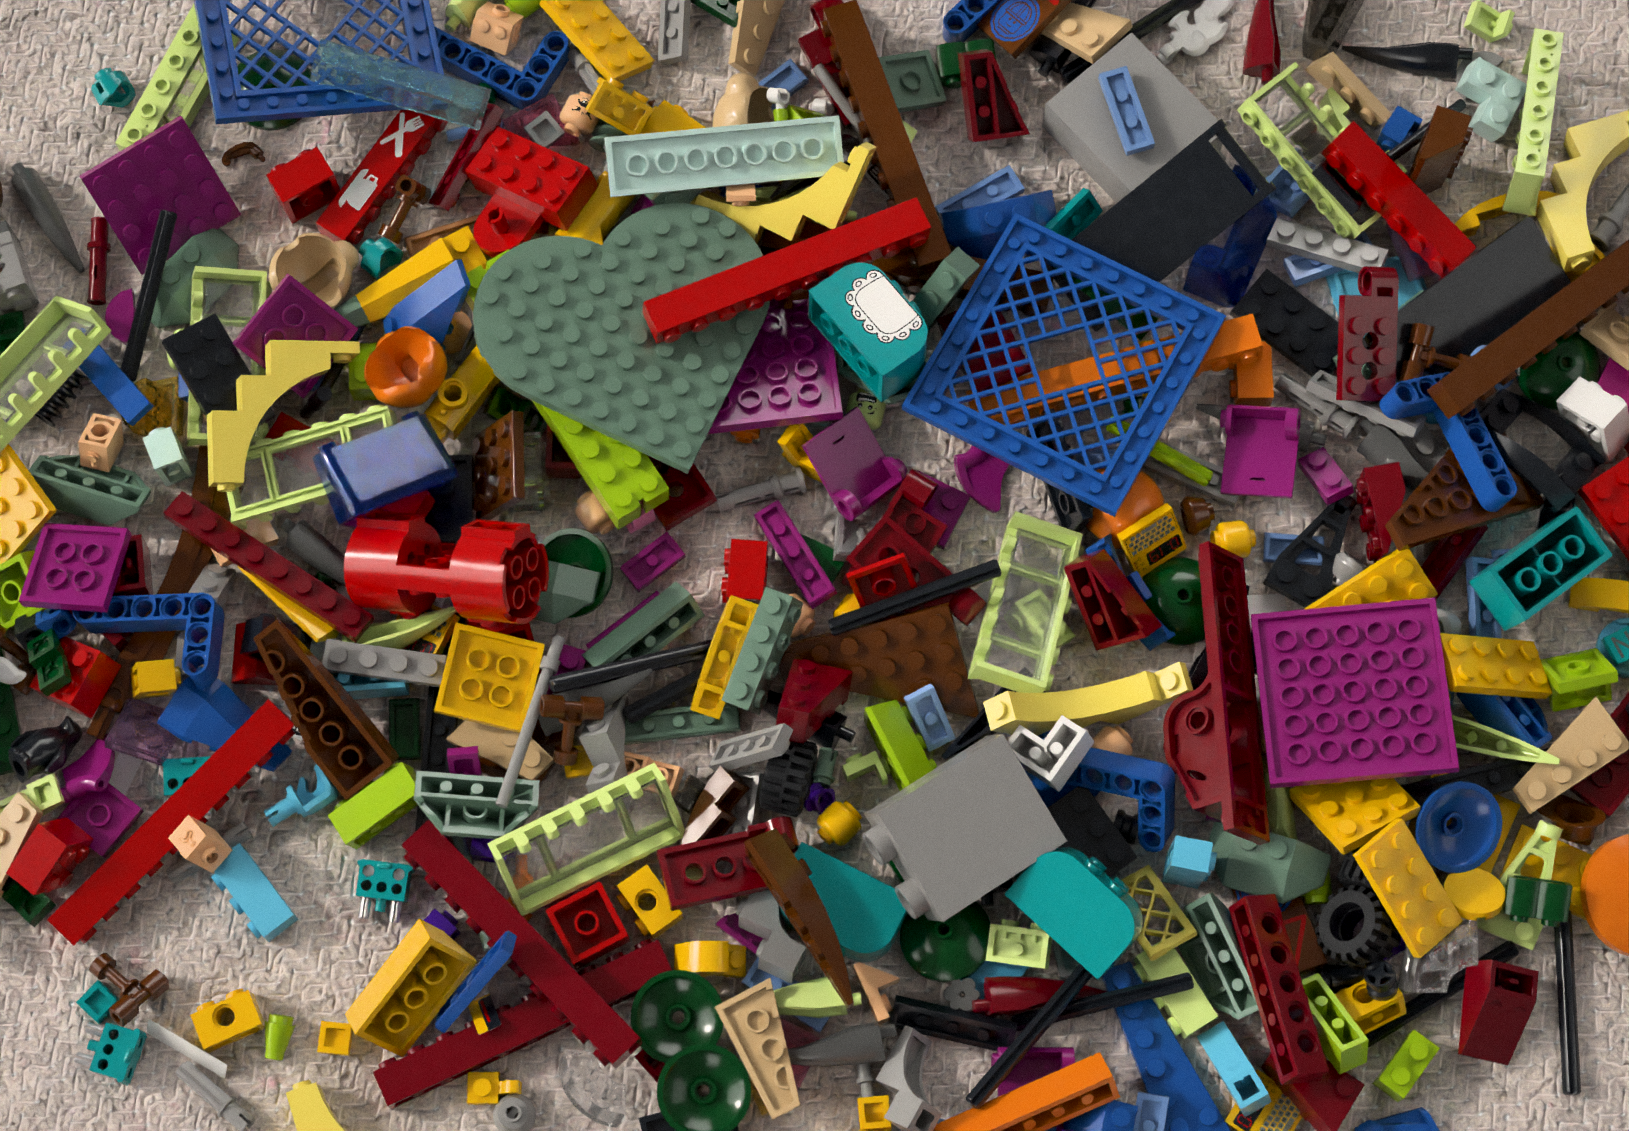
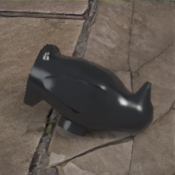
(43, 749)

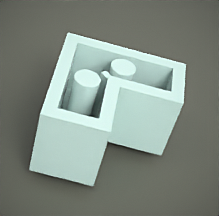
(1496, 95)

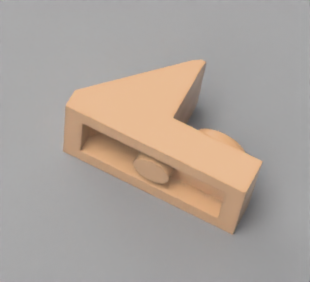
(871, 982)

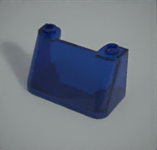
(1225, 272)
(383, 467)

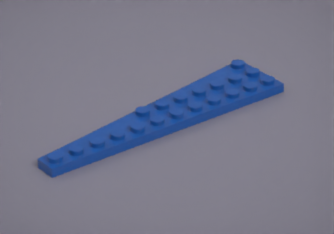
(1162, 1060)

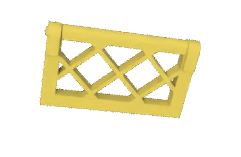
(1169, 940)

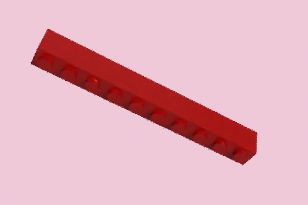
(785, 271)
(146, 847)

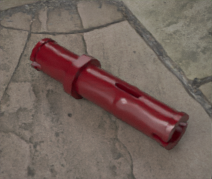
(98, 251)

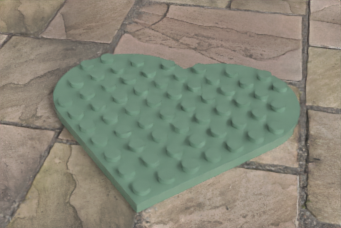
(571, 333)

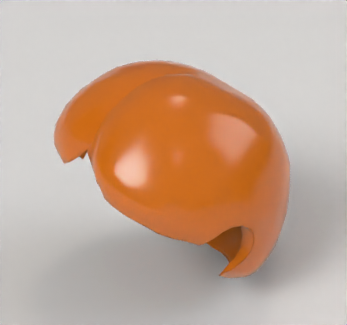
(405, 368)
(1141, 500)

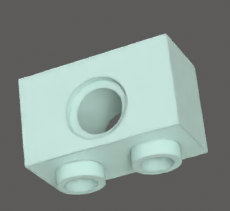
(167, 456)

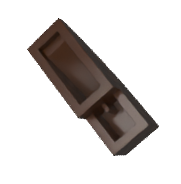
(713, 808)

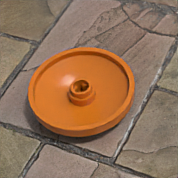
(1606, 893)

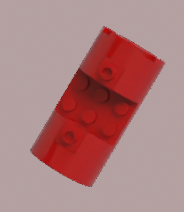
(403, 566)

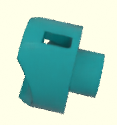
(108, 88)
(379, 256)

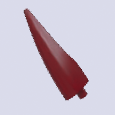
(1262, 48)
(1017, 994)

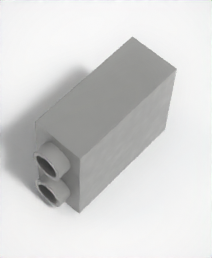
(1086, 131)
(962, 829)

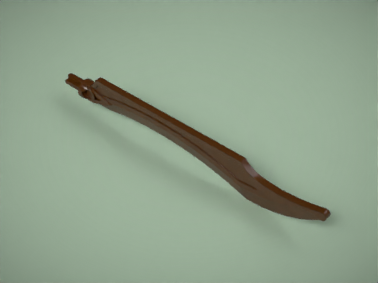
(184, 569)

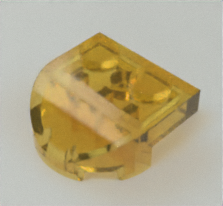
(167, 408)

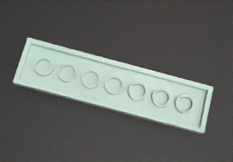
(722, 156)

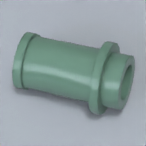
(825, 767)

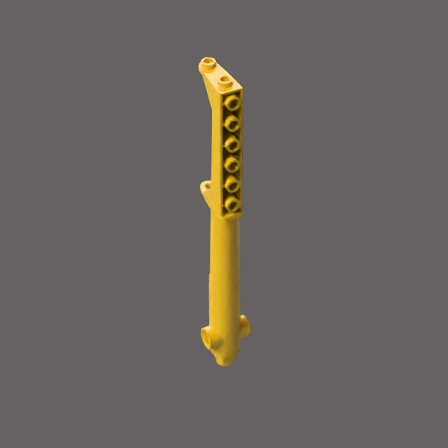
(474, 379)

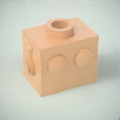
(496, 28)
(101, 442)
(200, 844)

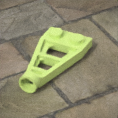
(1520, 932)

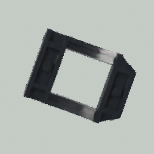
(1568, 475)

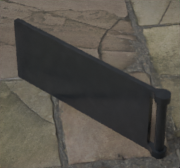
(1173, 212)
(1482, 295)

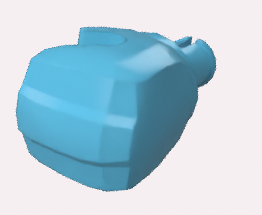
(302, 800)

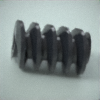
(58, 400)

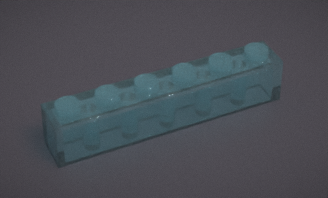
(400, 84)

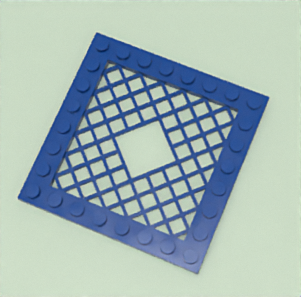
(288, 102)
(1099, 490)

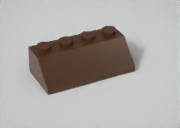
(1440, 149)

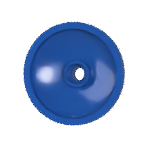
(1472, 832)

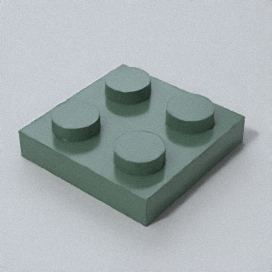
(913, 80)

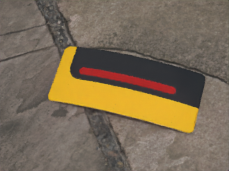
(484, 1014)

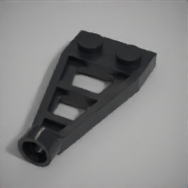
(1294, 581)

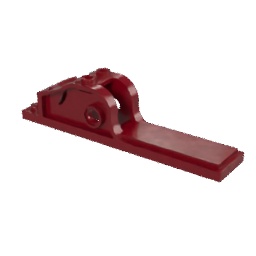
(1196, 725)

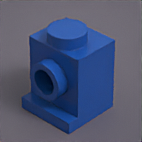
(1398, 128)

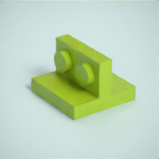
(1579, 678)

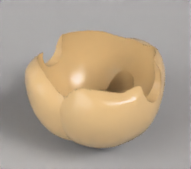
(743, 103)
(318, 265)

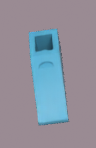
(1234, 1069)

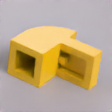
(791, 442)
(711, 958)

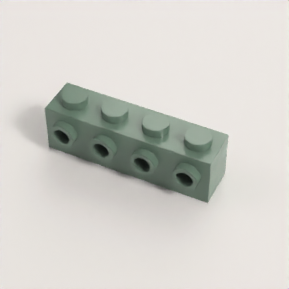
(648, 628)
(762, 651)

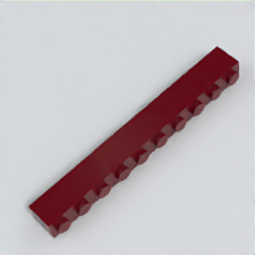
(531, 955)
(520, 1026)

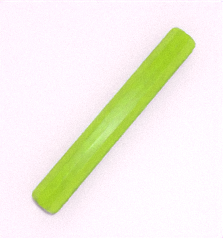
(1172, 458)

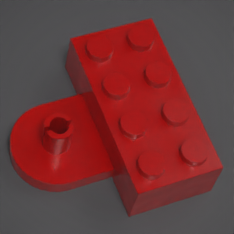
(526, 188)

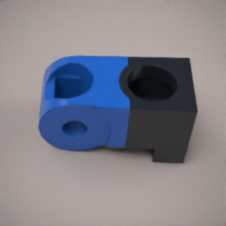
(31, 627)

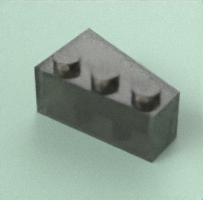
(1327, 25)

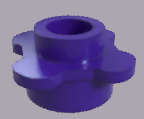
(827, 797)

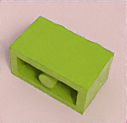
(1405, 1065)

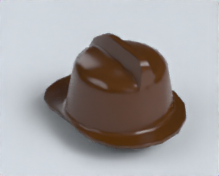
(1575, 818)

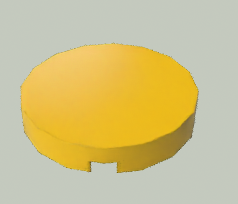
(1475, 894)

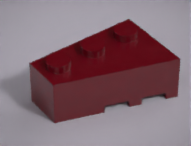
(986, 99)
(1108, 601)
(811, 696)
(1322, 1101)

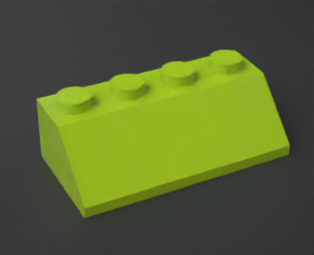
(897, 742)

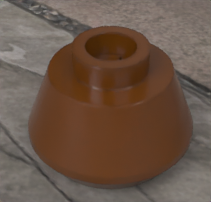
(1196, 514)

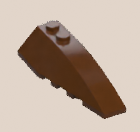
(327, 717)
(800, 902)

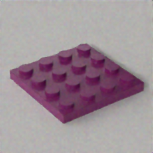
(155, 175)

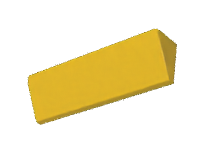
(306, 621)

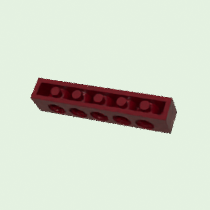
(1278, 989)

